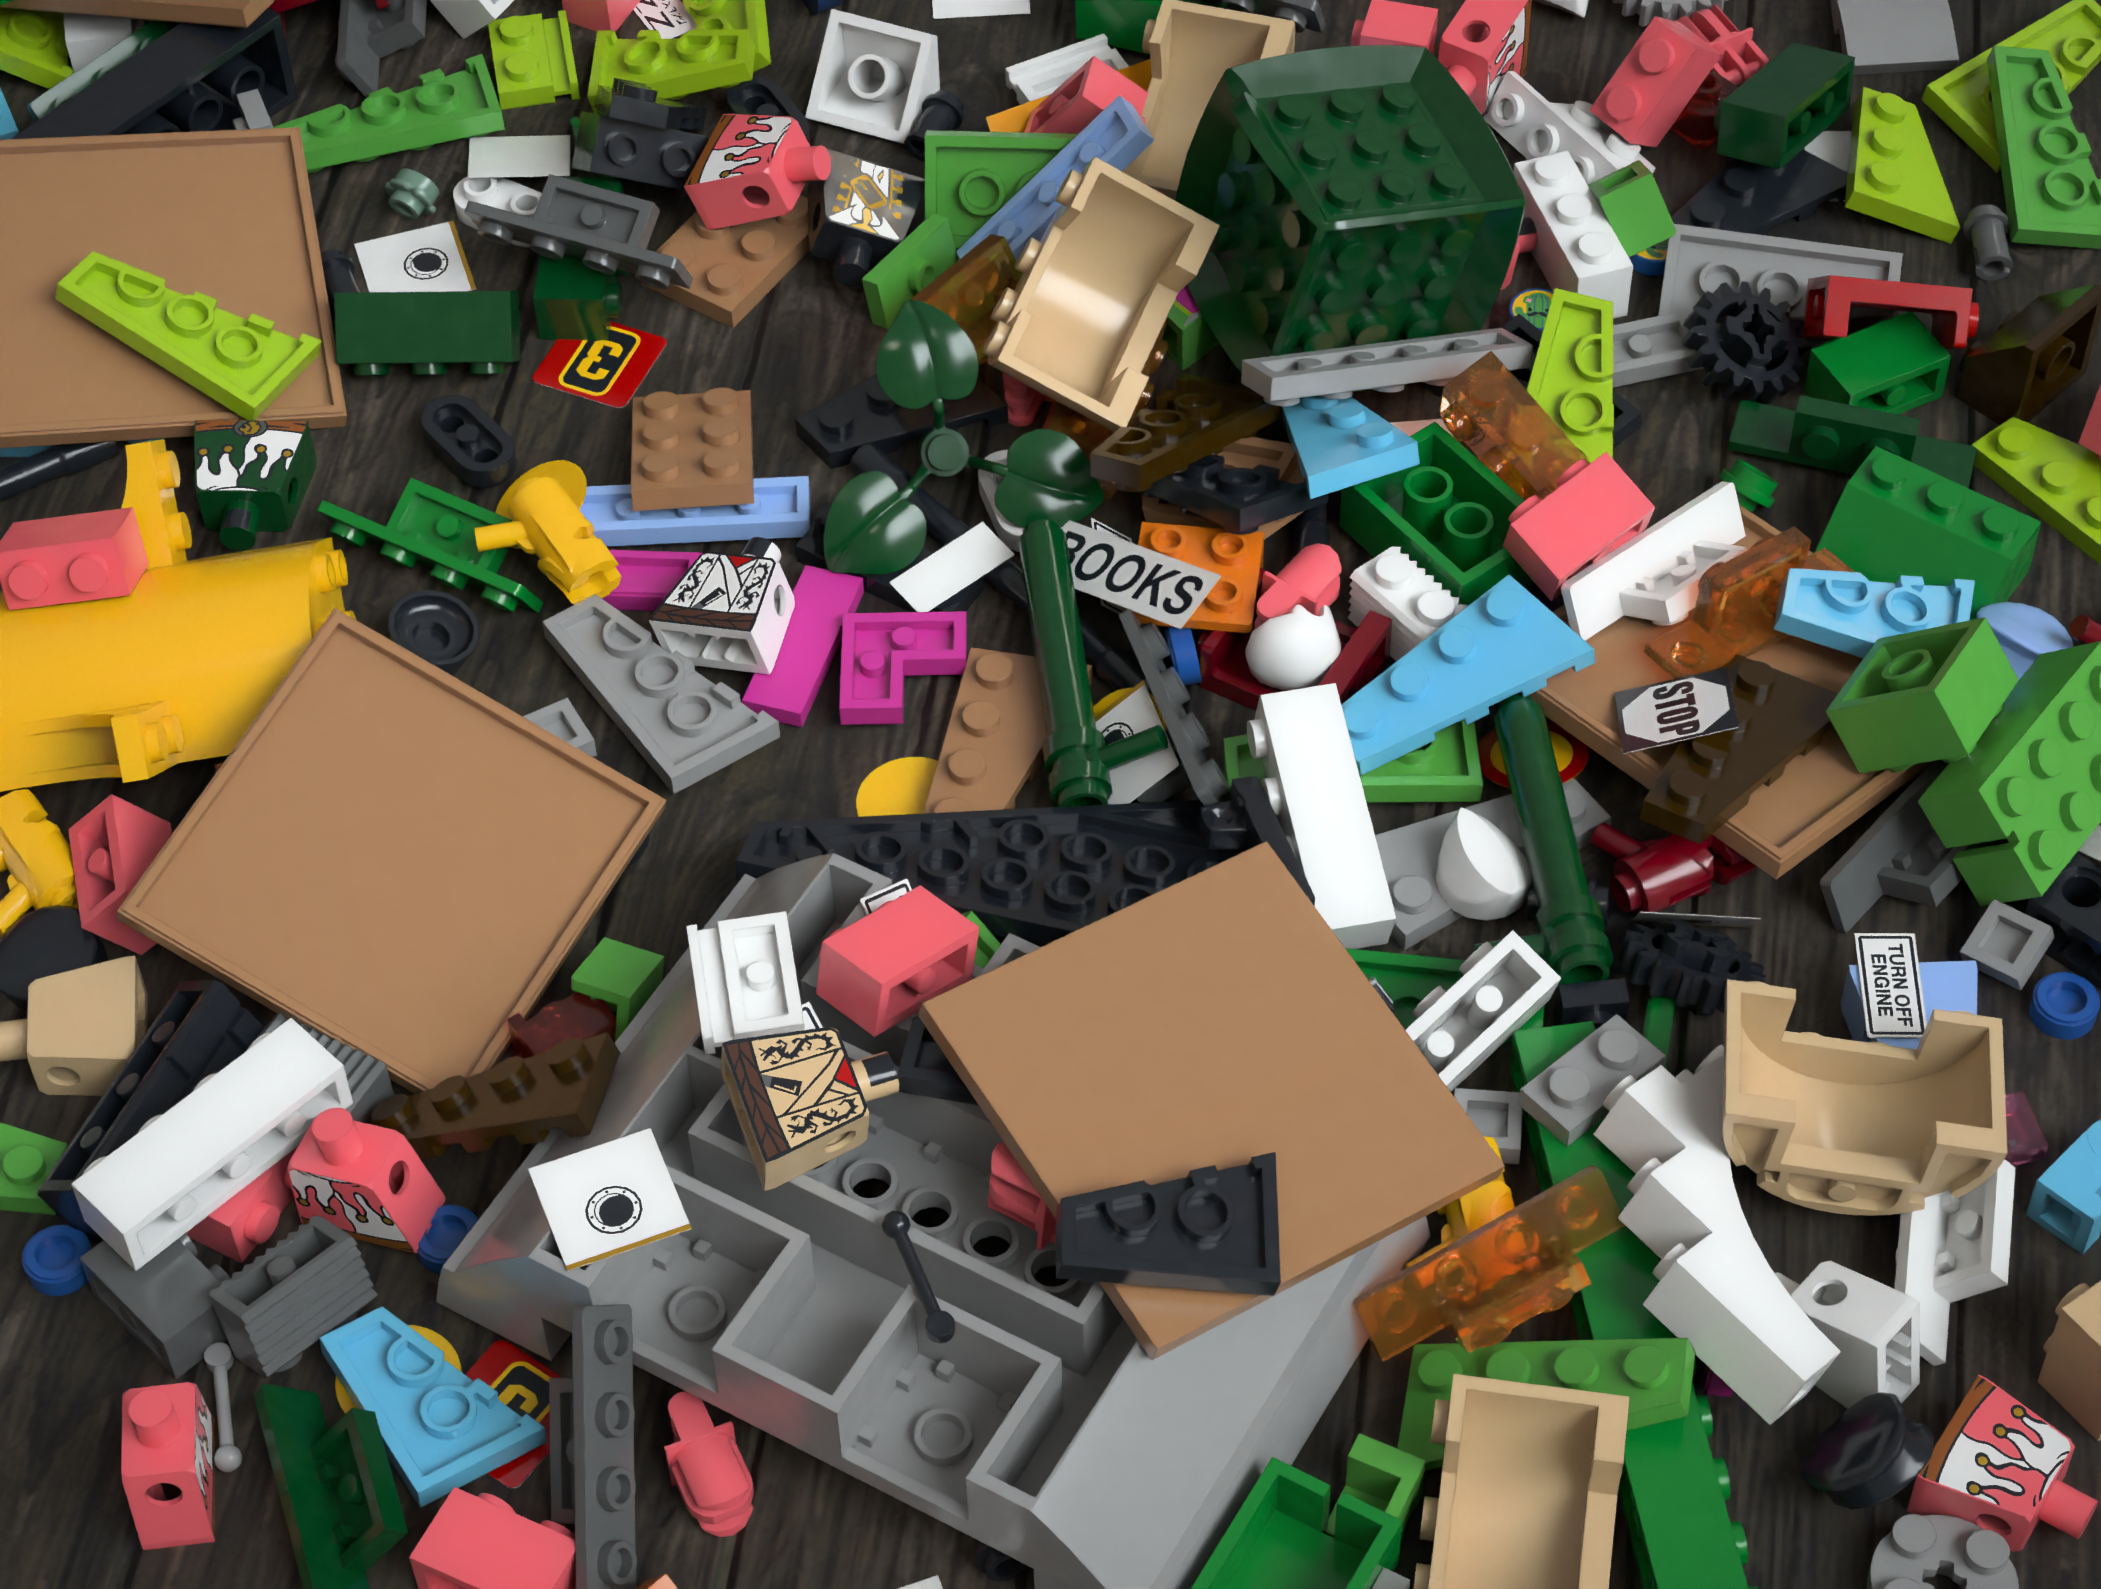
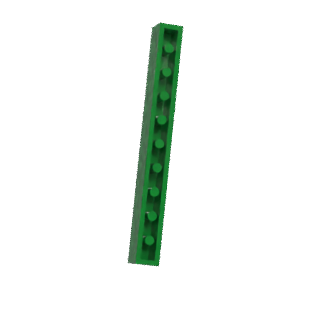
(1668, 1479)

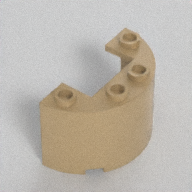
(1188, 56)
(1097, 292)
(1859, 1120)
(1524, 1487)

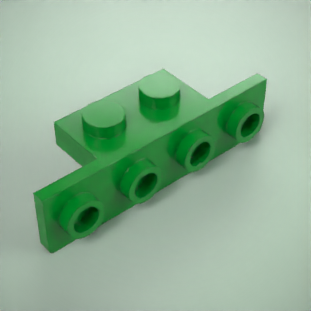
(440, 534)

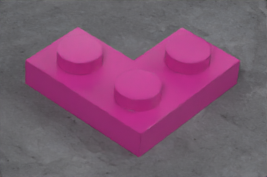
(885, 649)

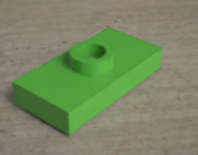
(909, 269)

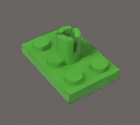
(979, 172)

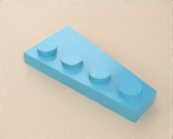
(1476, 659)

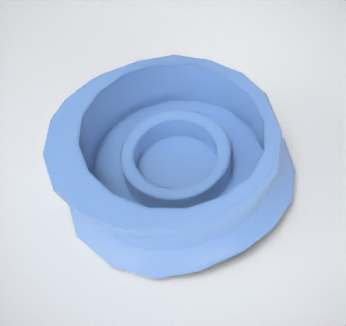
(2024, 632)

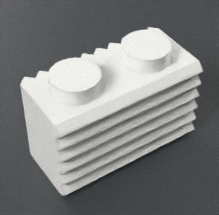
(1404, 593)

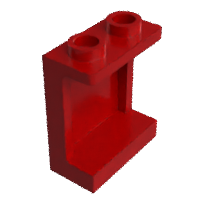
(1831, 296)

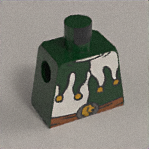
(251, 476)

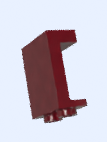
(1360, 661)

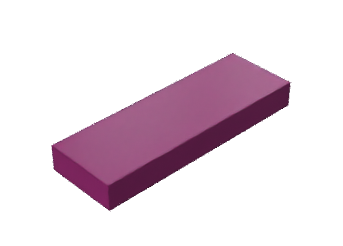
(807, 646)

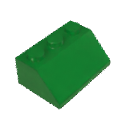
(1926, 526)

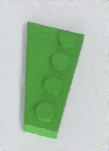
(1649, 1371)

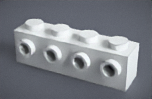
(1323, 809)
(1482, 1009)
(210, 1143)

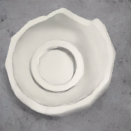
(1294, 649)

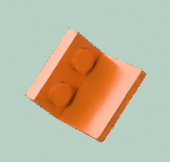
(1233, 556)

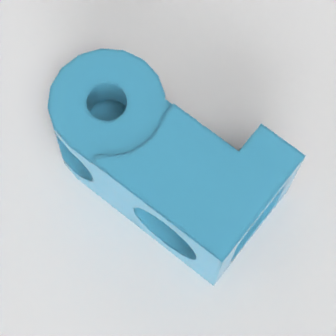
(2069, 1193)

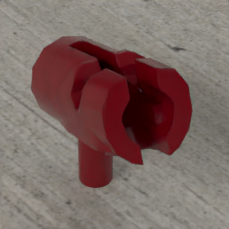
(1665, 871)

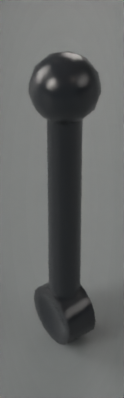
(938, 1324)

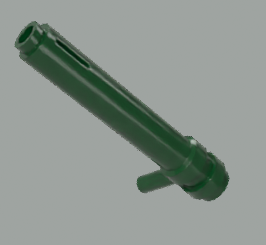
(1073, 746)
(1568, 917)

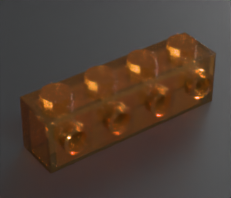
(1507, 428)

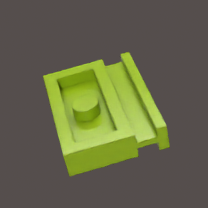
(533, 60)

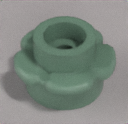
(412, 194)

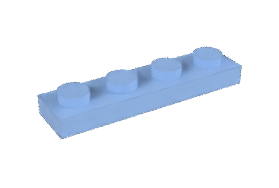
(1113, 137)
(778, 511)

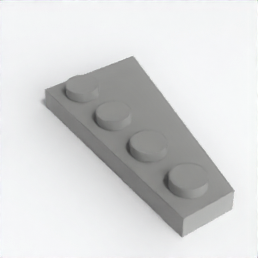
(1706, 257)
(656, 697)
(1412, 855)

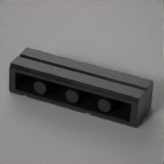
(190, 1039)

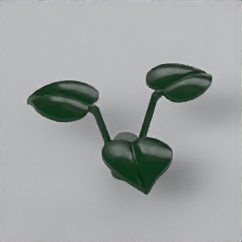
(923, 362)

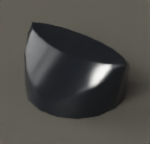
(434, 628)

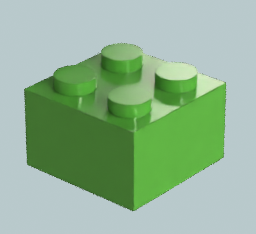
(1923, 696)

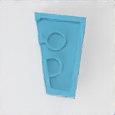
(1344, 443)
(1852, 612)
(430, 1415)

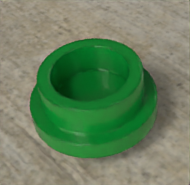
(1751, 485)

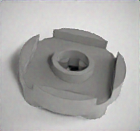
(1944, 1546)

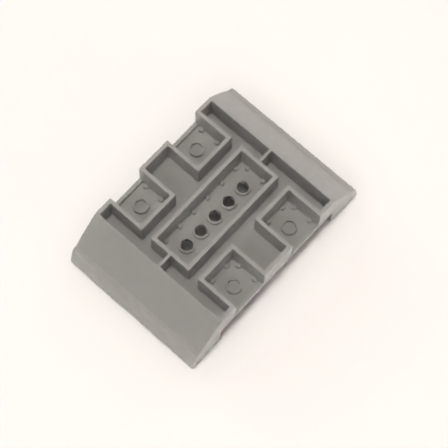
(802, 1319)

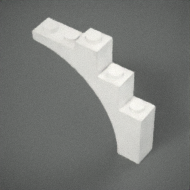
(1711, 1268)

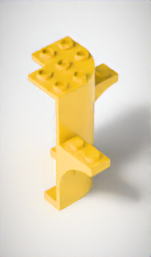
(170, 666)

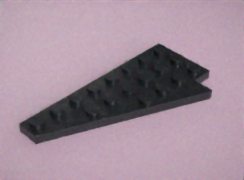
(1013, 868)

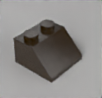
(2032, 355)

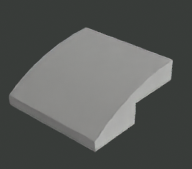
(1896, 35)

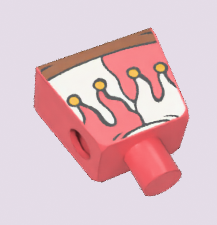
(1485, 44)
(753, 169)
(363, 1181)
(170, 1441)
(2001, 1470)

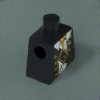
(859, 214)

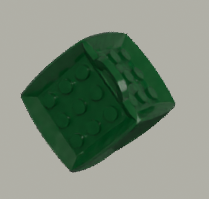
(1347, 203)

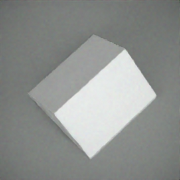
(873, 76)

